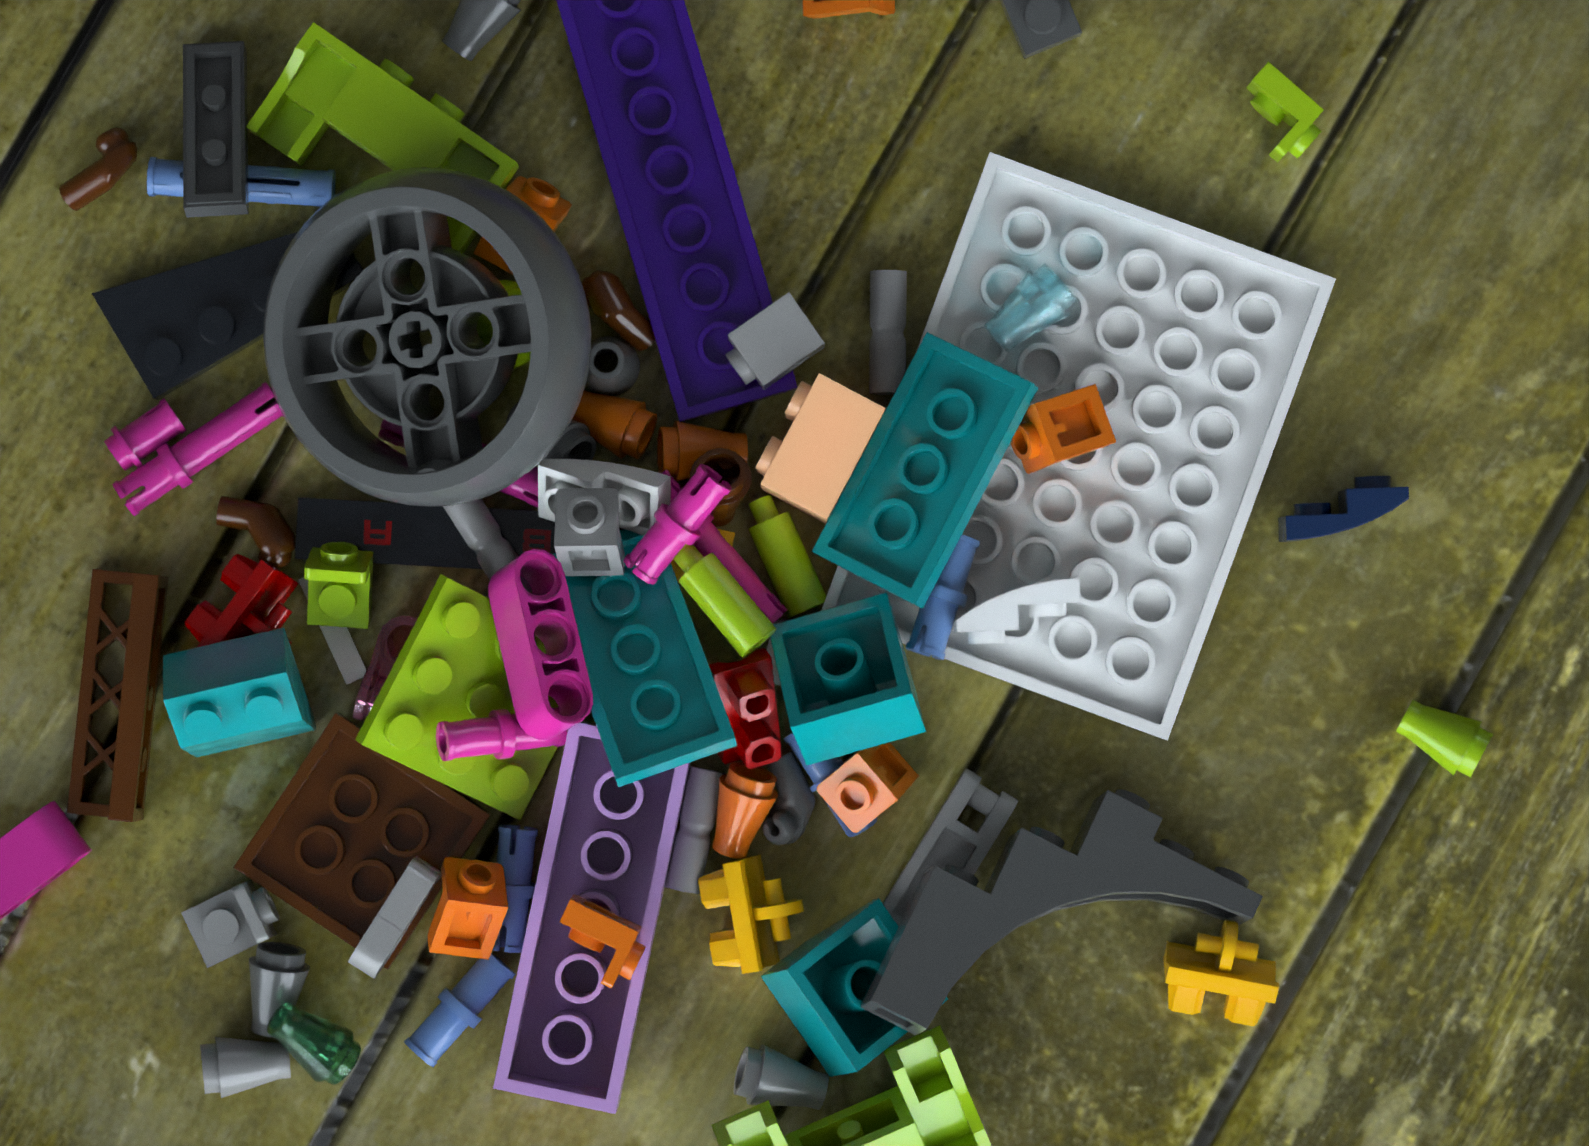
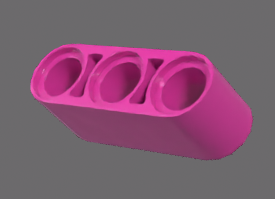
(551, 618)
(37, 855)

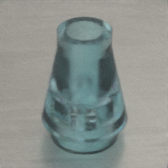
(1031, 307)

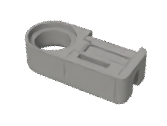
(395, 917)

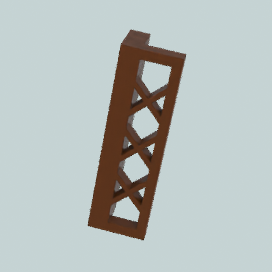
(136, 701)

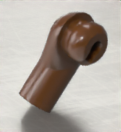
(103, 174)
(613, 305)
(264, 524)

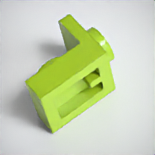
(1281, 100)
(339, 586)

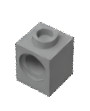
(773, 343)

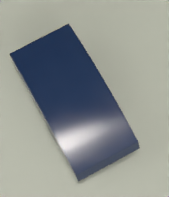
(1366, 502)

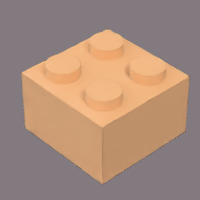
(820, 447)

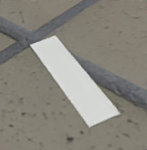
(342, 648)

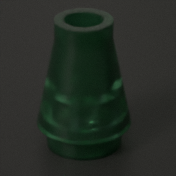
(315, 1043)

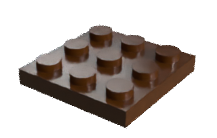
(352, 831)

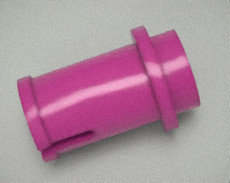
(144, 435)

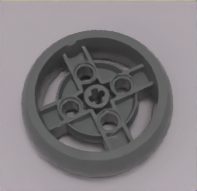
(409, 225)

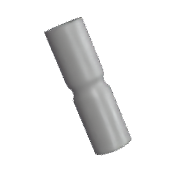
(887, 323)
(483, 536)
(693, 836)

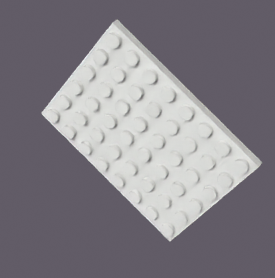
(1196, 375)

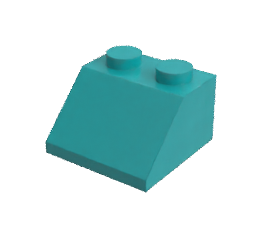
(846, 679)
(235, 694)
(826, 984)

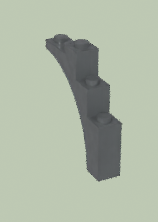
(1110, 861)

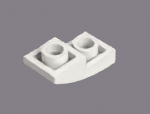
(639, 489)
(991, 619)

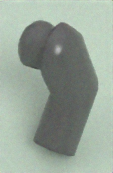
(793, 805)

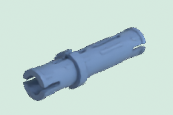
(265, 183)

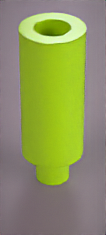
(785, 558)
(723, 600)

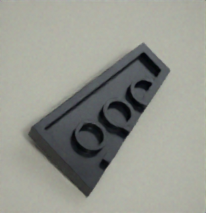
(198, 313)

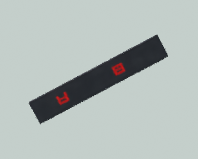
(410, 532)

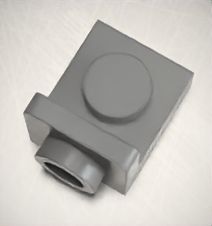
(588, 532)
(232, 922)

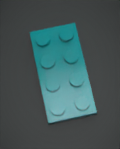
(925, 469)
(646, 672)

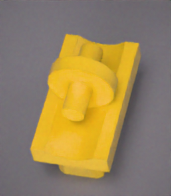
(756, 912)
(1223, 967)

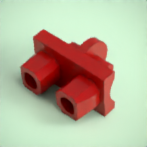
(253, 609)
(751, 707)

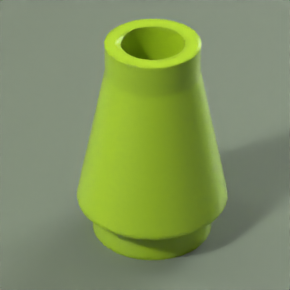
(1446, 737)

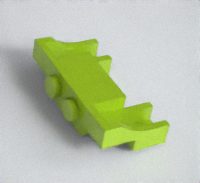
(375, 110)
(923, 1110)

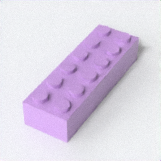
(614, 848)

